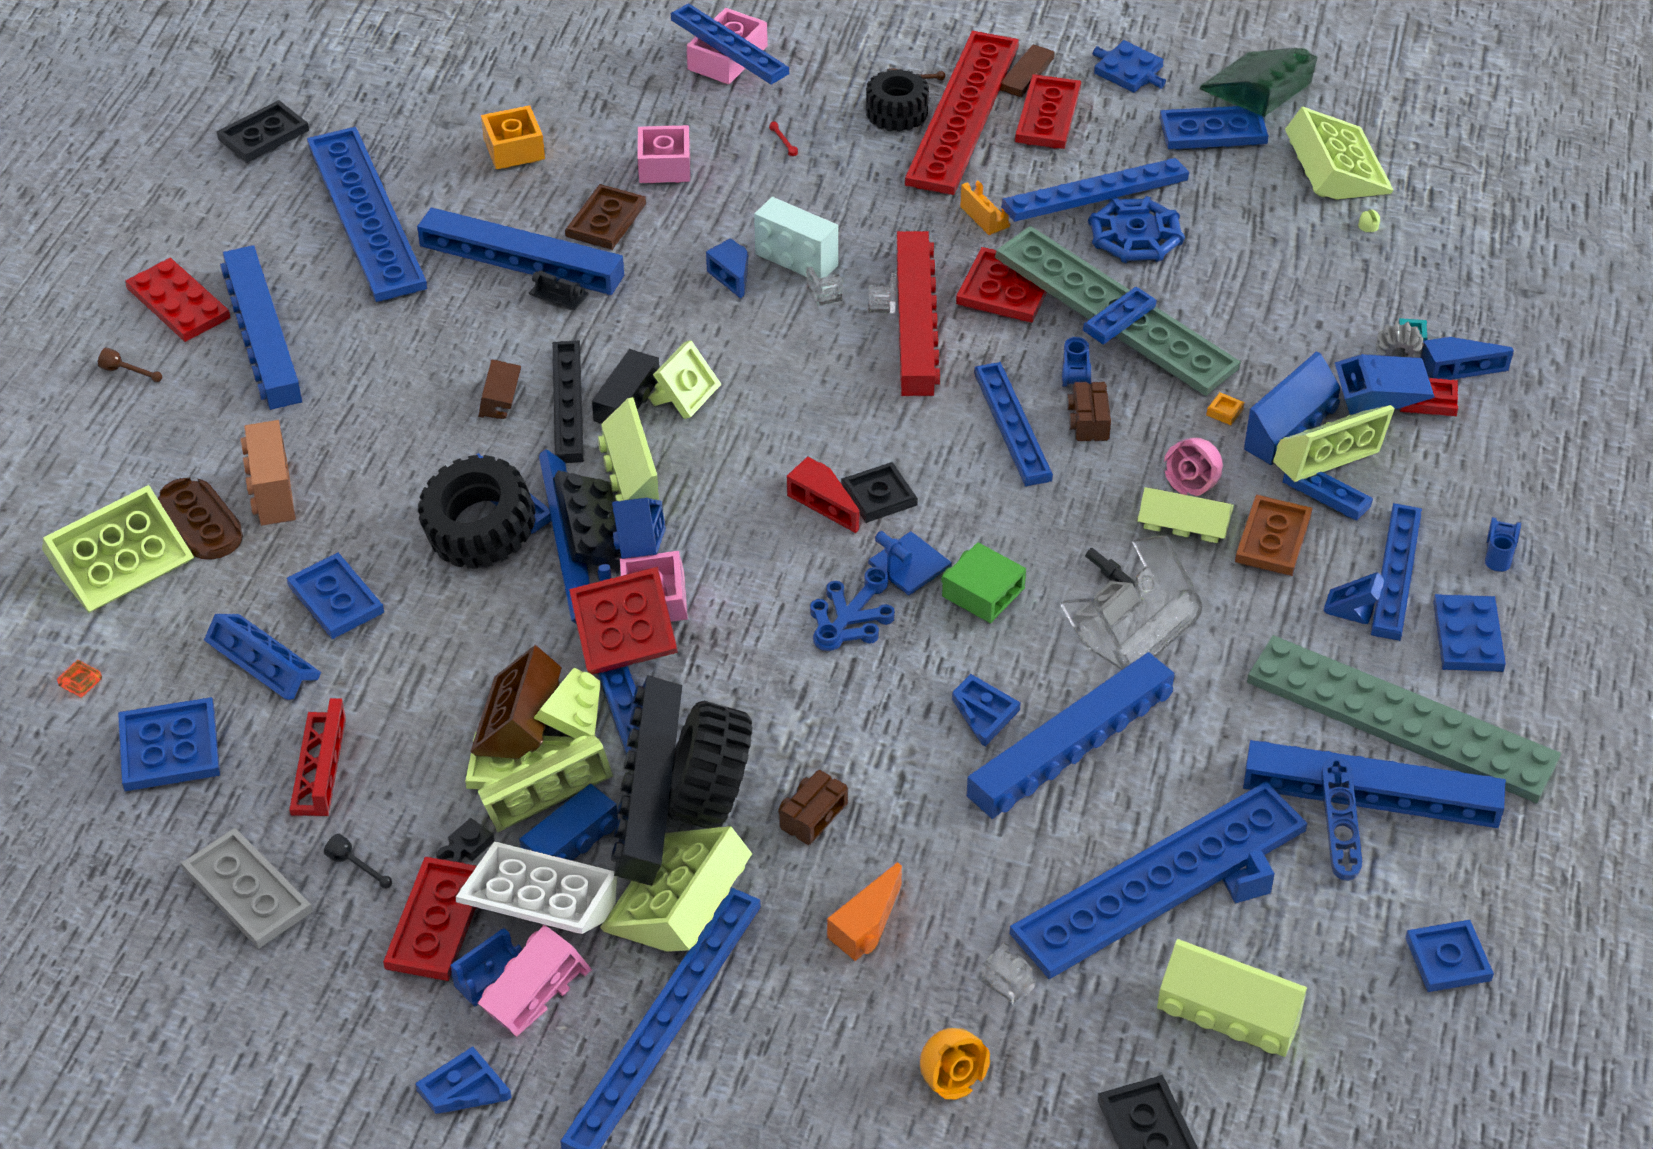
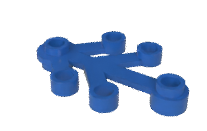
(831, 635)

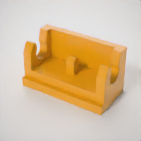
(982, 209)

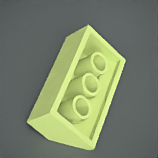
(1333, 443)
(628, 455)
(1231, 998)

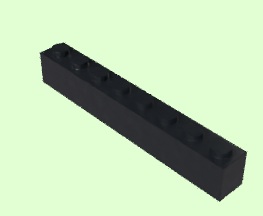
(648, 781)

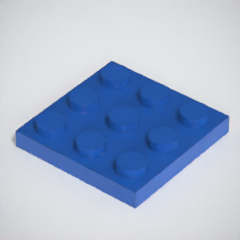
(168, 744)

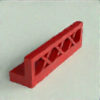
(325, 763)

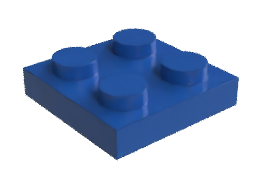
(1449, 955)

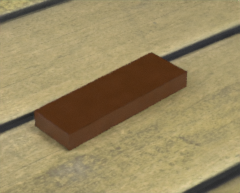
(1032, 62)

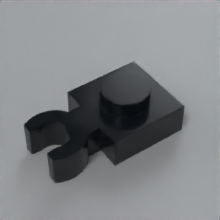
(467, 842)

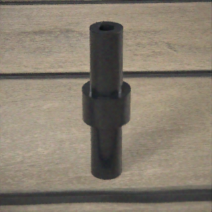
(1109, 568)

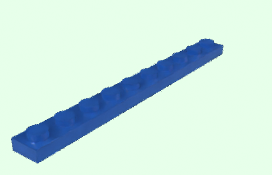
(661, 1023)

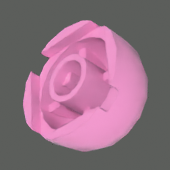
(1193, 466)

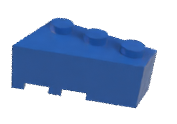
(638, 526)

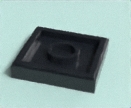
(879, 492)

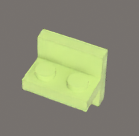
(684, 381)

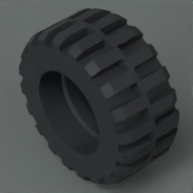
(467, 484)
(709, 764)

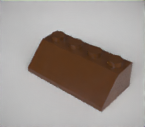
(513, 701)

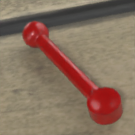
(792, 150)

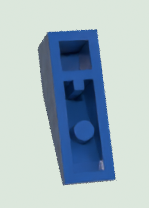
(1463, 358)

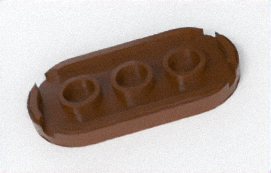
(201, 518)

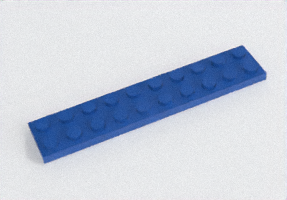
(366, 214)
(1156, 880)

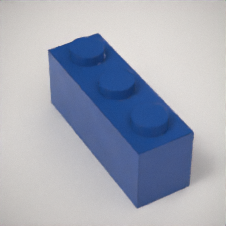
(574, 825)

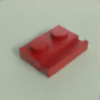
(1445, 399)

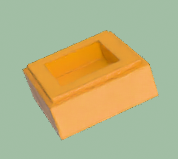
(1225, 408)

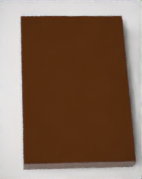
(605, 216)

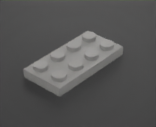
(246, 888)

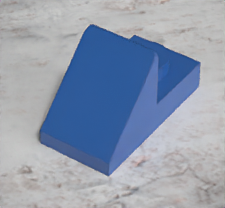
(1355, 599)

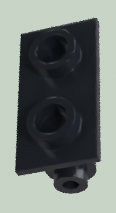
(562, 292)

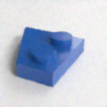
(984, 707)
(462, 1084)

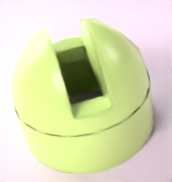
(1369, 221)

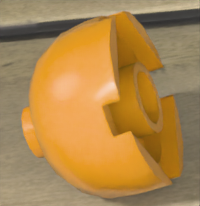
(954, 1062)

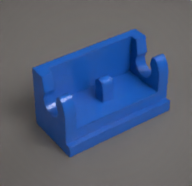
(483, 965)

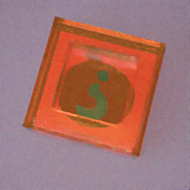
(79, 678)

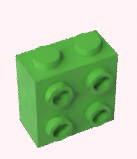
(983, 582)

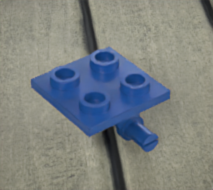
(908, 561)

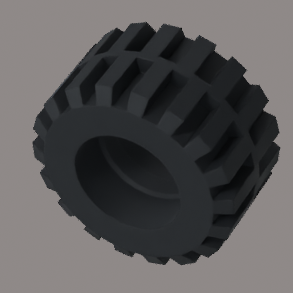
(897, 100)

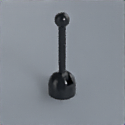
(340, 849)

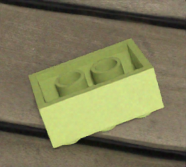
(1185, 514)

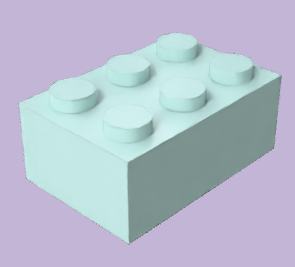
(795, 238)

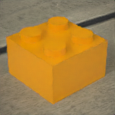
(513, 137)

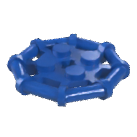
(1147, 235)

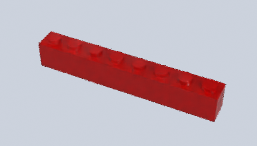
(915, 314)

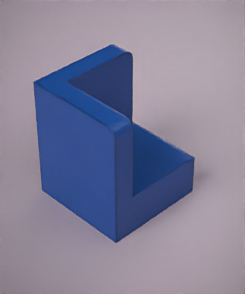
(1251, 881)

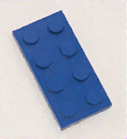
(1212, 127)

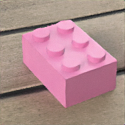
(714, 64)

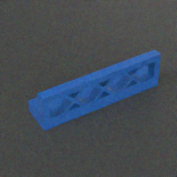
(259, 654)

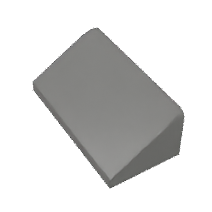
(1116, 599)

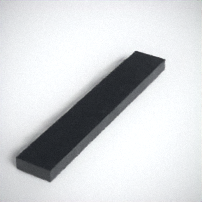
(567, 401)

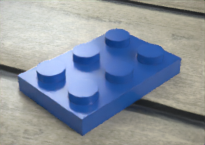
(335, 595)
(1469, 633)

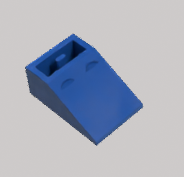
(1383, 381)

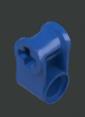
(1076, 361)
(1501, 545)

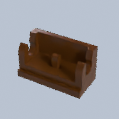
(499, 389)

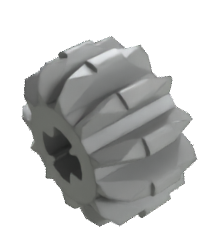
(1400, 341)

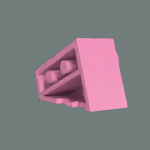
(532, 980)

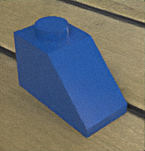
(729, 265)

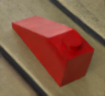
(821, 491)

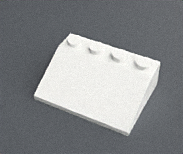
(541, 888)

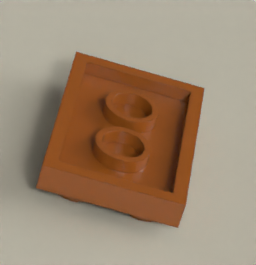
(1273, 535)

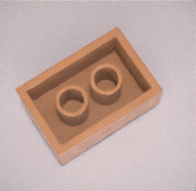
(268, 473)

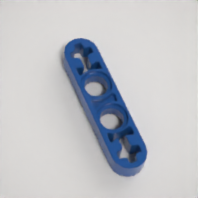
(1338, 818)

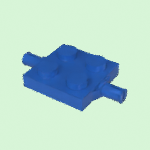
(1129, 66)

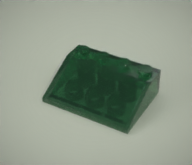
(1263, 79)

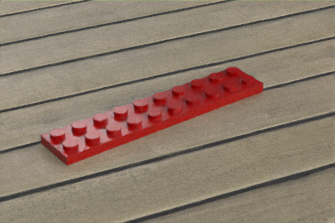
(961, 113)

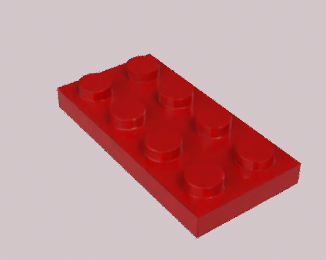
(1048, 111)
(177, 299)
(432, 921)

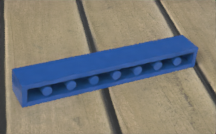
(520, 250)
(262, 328)
(1070, 735)
(1380, 784)

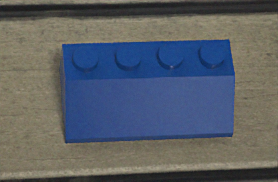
(1292, 407)

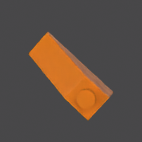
(861, 920)

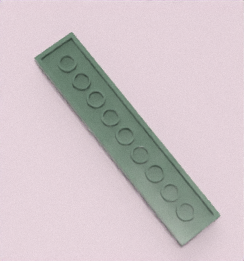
(1091, 291)
(1404, 717)

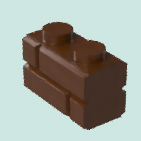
(1090, 411)
(812, 806)

